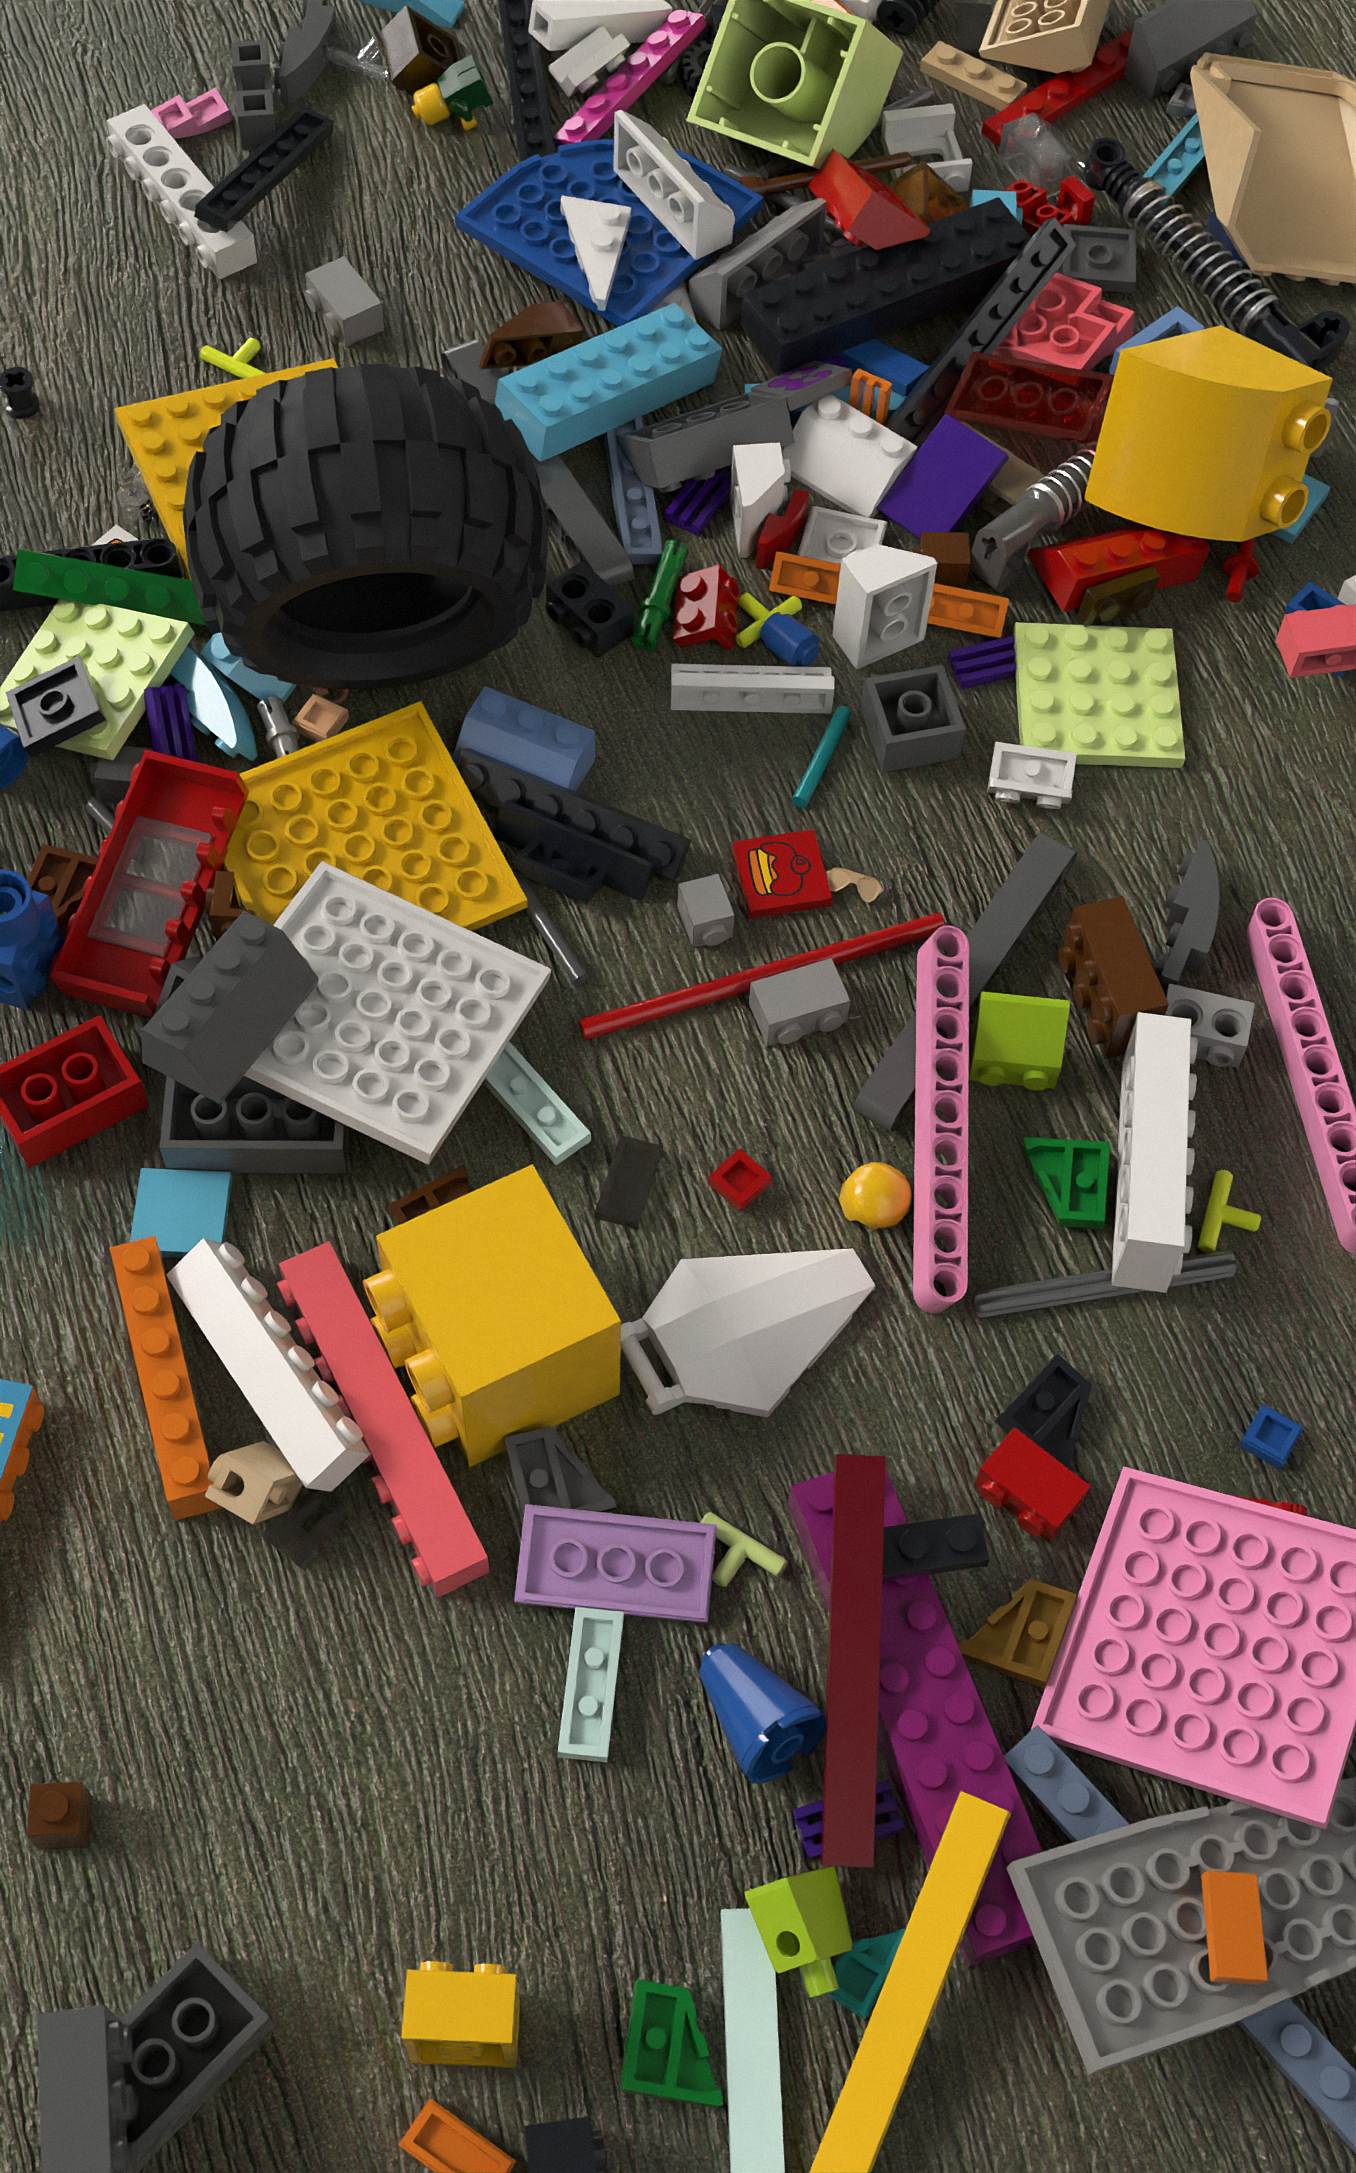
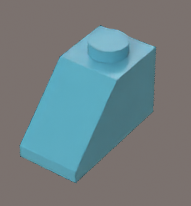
(258, 684)

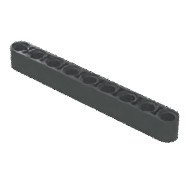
(566, 505)
(991, 946)

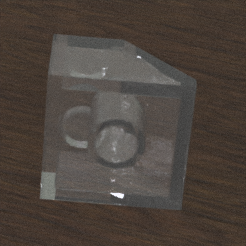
(1039, 153)

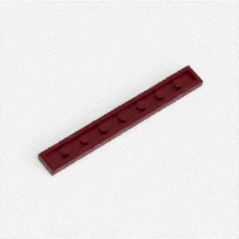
(853, 1661)

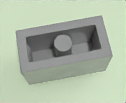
(344, 301)
(799, 1002)

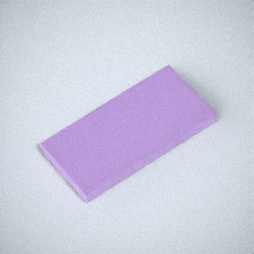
(616, 1563)

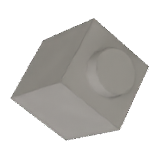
(705, 911)

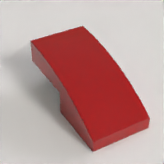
(781, 531)

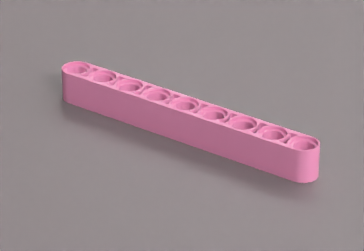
(1305, 1053)
(933, 1134)

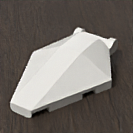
(744, 1326)

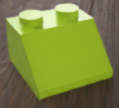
(1018, 1040)

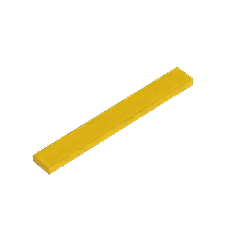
(912, 1988)

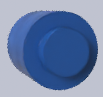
(790, 640)

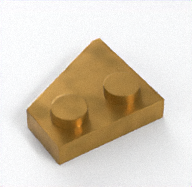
(1024, 1634)

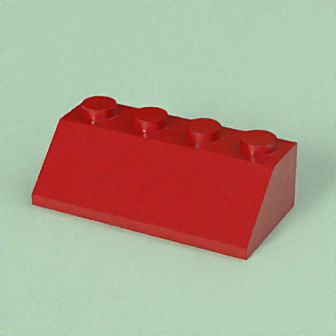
(864, 205)
(1097, 558)

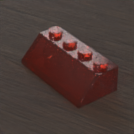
(1031, 398)

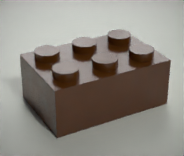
(1110, 972)

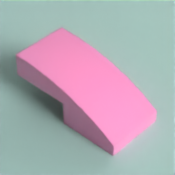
(194, 117)

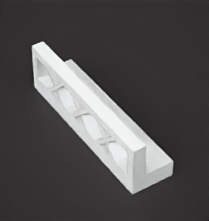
(751, 688)

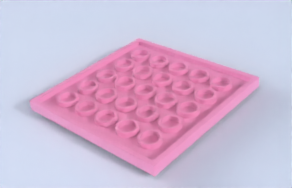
(1213, 1648)

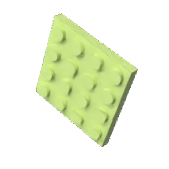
(123, 656)
(1099, 693)

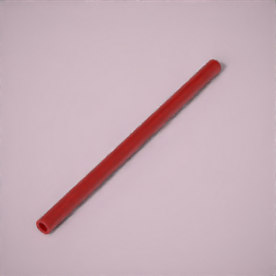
(740, 982)

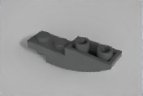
(305, 50)
(1191, 916)

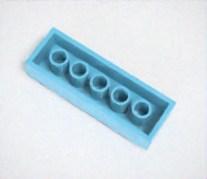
(608, 380)

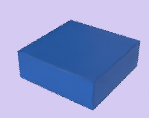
(1271, 1436)

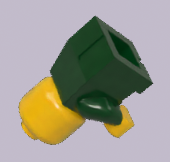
(457, 92)

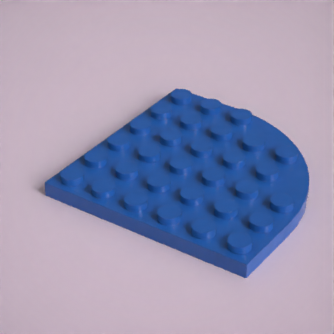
(525, 224)

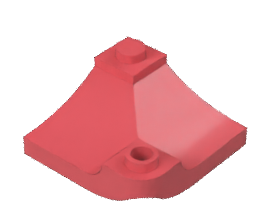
(1068, 326)

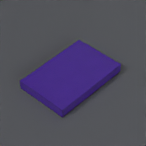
(943, 480)

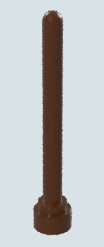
(803, 179)

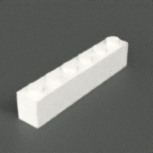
(269, 1365)

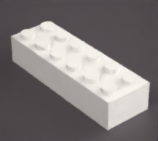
(1154, 1153)

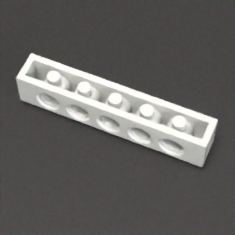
(177, 187)

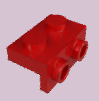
(706, 608)

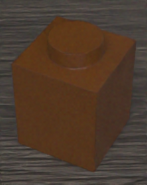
(952, 556)
(59, 1815)

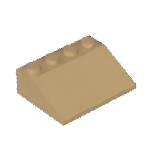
(1045, 33)

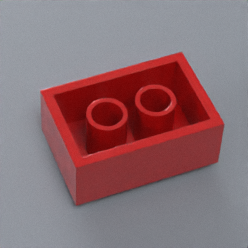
(67, 1091)

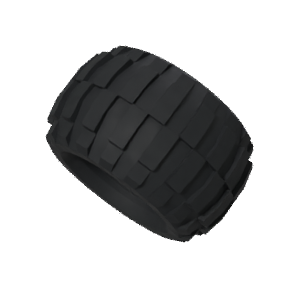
(364, 528)

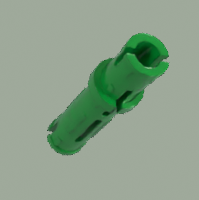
(655, 608)

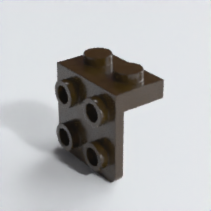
(1117, 597)

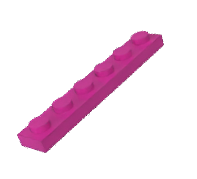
(632, 78)

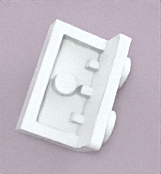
(587, 59)
(1031, 774)

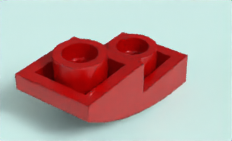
(1035, 206)

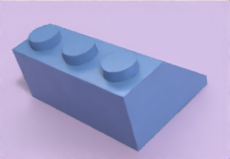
(528, 738)

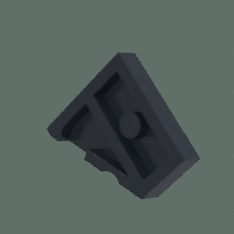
(1050, 1409)

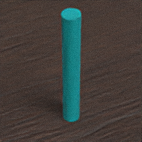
(821, 756)

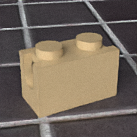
(253, 1482)

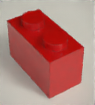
(1031, 1486)

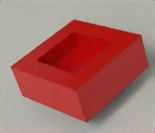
(1076, 200)
(739, 1180)

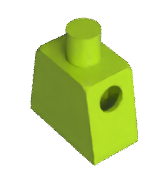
(803, 1925)

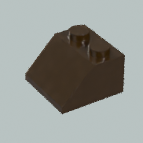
(417, 50)

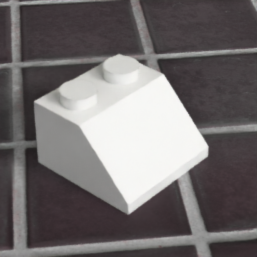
(756, 490)

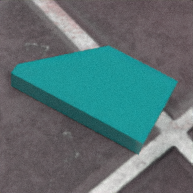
(864, 1972)

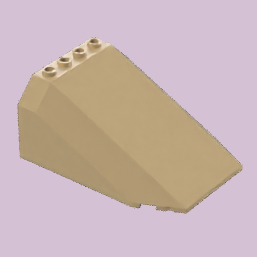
(1281, 164)

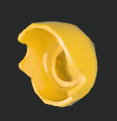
(876, 1196)

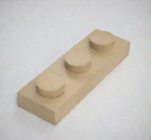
(972, 76)

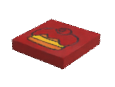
(781, 873)

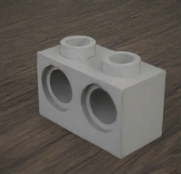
(1210, 1015)

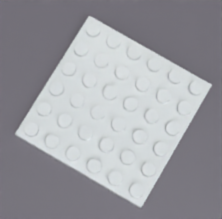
(399, 1015)

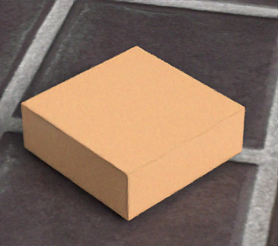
(320, 719)

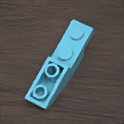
(214, 704)

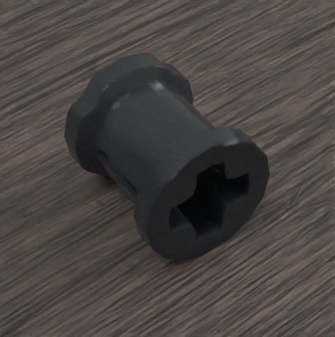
(17, 386)

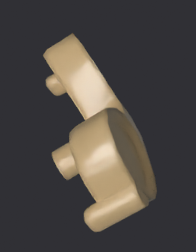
(867, 886)

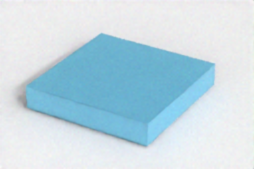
(181, 1208)

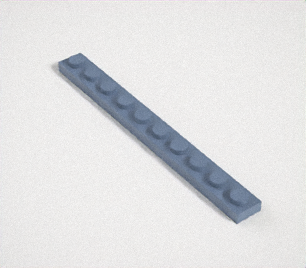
(1279, 2031)

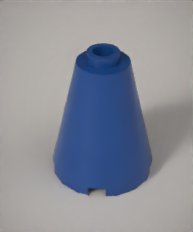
(759, 1712)

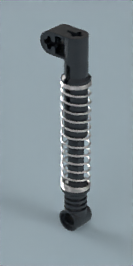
(1257, 313)

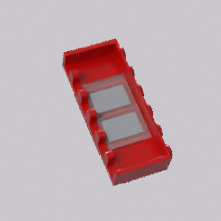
(149, 883)

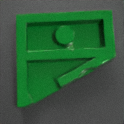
(1072, 1178)
(665, 2049)

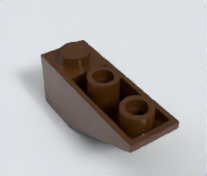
(532, 336)

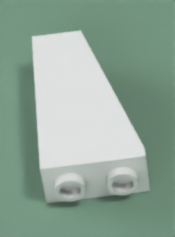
(567, 22)

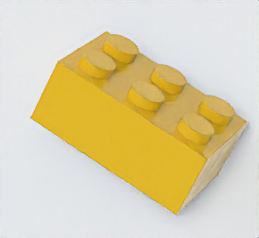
(461, 2016)

